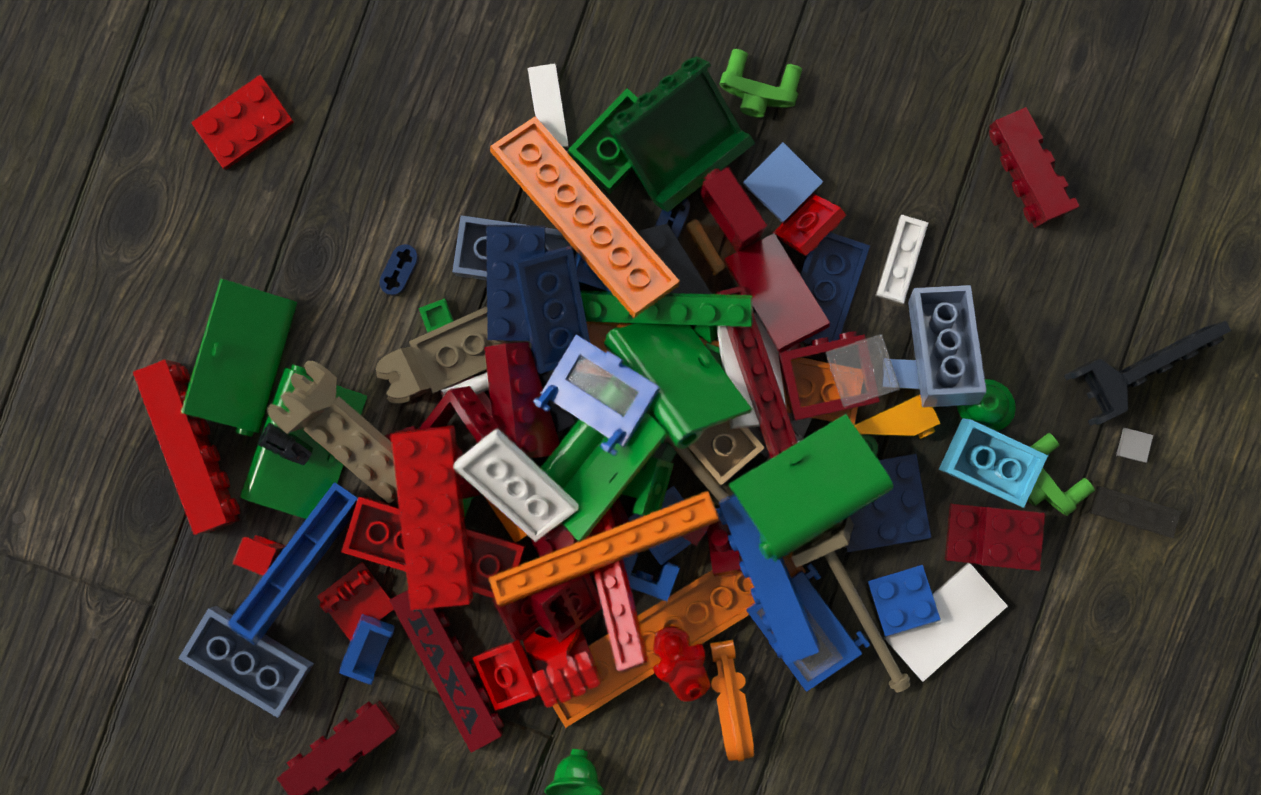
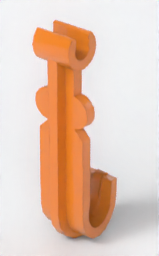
(731, 703)

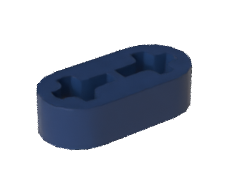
(678, 222)
(393, 266)

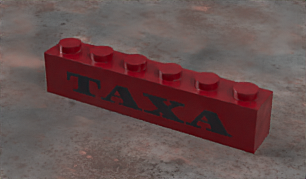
(450, 672)

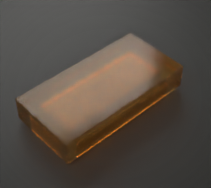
(705, 247)

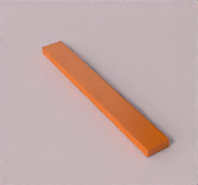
(603, 549)

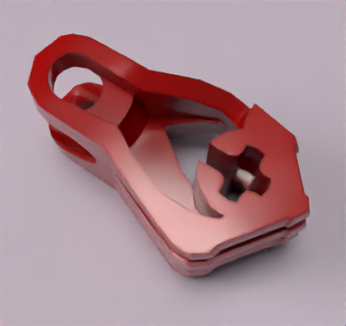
(562, 666)

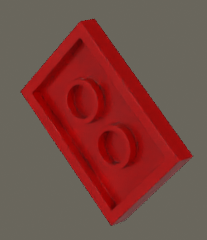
(242, 122)

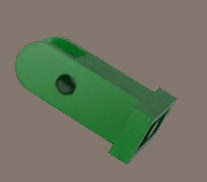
(650, 486)

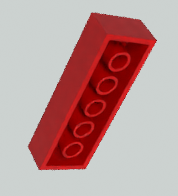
(187, 448)
(432, 517)
(377, 537)

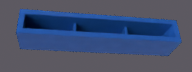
(294, 564)
(771, 585)

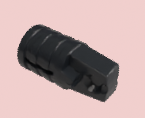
(285, 445)

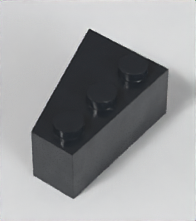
(670, 251)

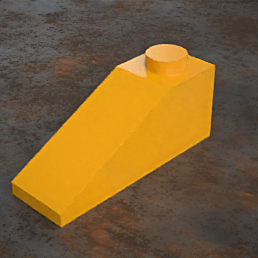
(901, 420)

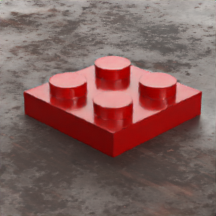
(809, 224)

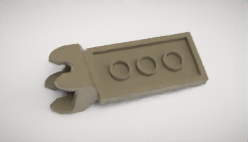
(438, 358)
(337, 429)

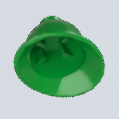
(995, 408)
(575, 776)

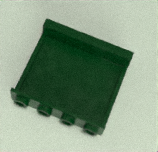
(679, 134)

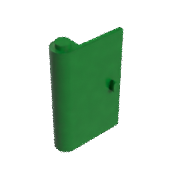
(239, 357)
(692, 383)
(596, 476)
(287, 484)
(817, 493)

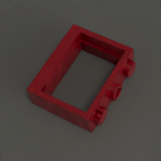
(732, 209)
(818, 346)
(474, 415)

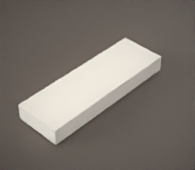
(548, 101)
(902, 259)

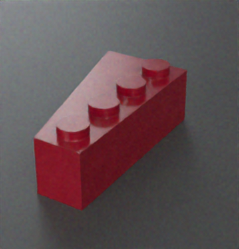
(1031, 168)
(512, 390)
(338, 751)

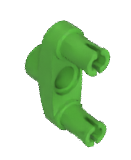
(755, 94)
(1047, 489)

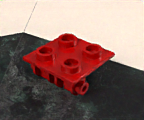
(355, 595)

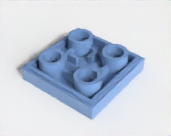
(782, 182)

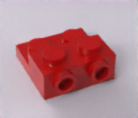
(506, 674)

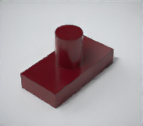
(723, 558)

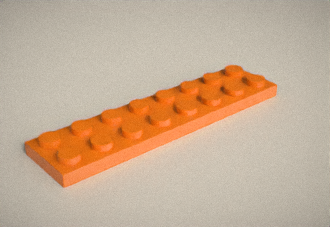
(584, 216)

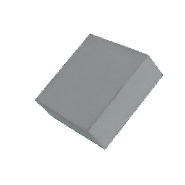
(1134, 445)

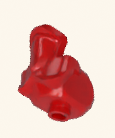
(680, 663)

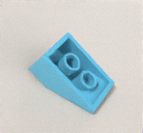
(993, 462)

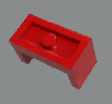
(257, 554)

